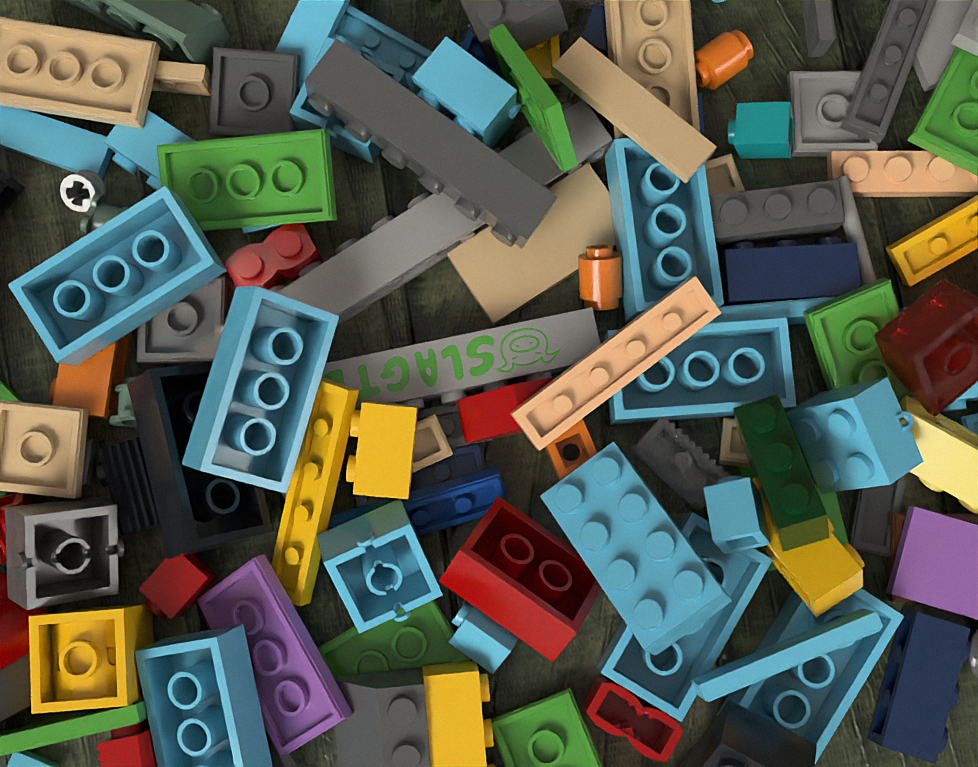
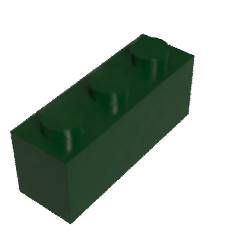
(781, 473)

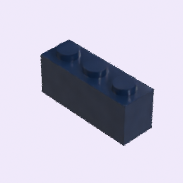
(788, 271)
(920, 685)

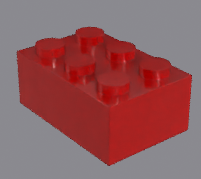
(523, 579)

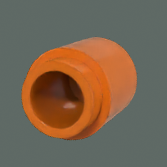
(722, 59)
(600, 277)

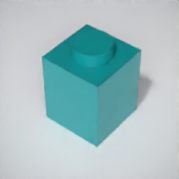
(762, 130)

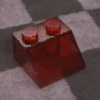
(934, 346)

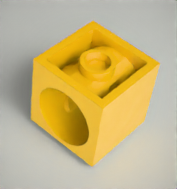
(87, 657)

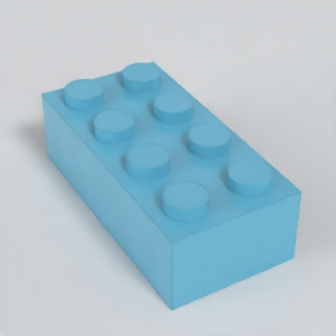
(659, 227)
(117, 277)
(711, 374)
(261, 389)
(635, 550)
(667, 677)
(818, 692)
(203, 700)

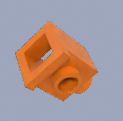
(579, 437)

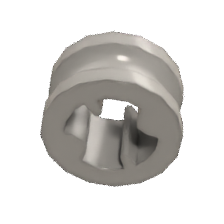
(69, 189)

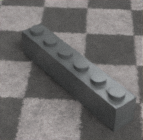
(428, 144)

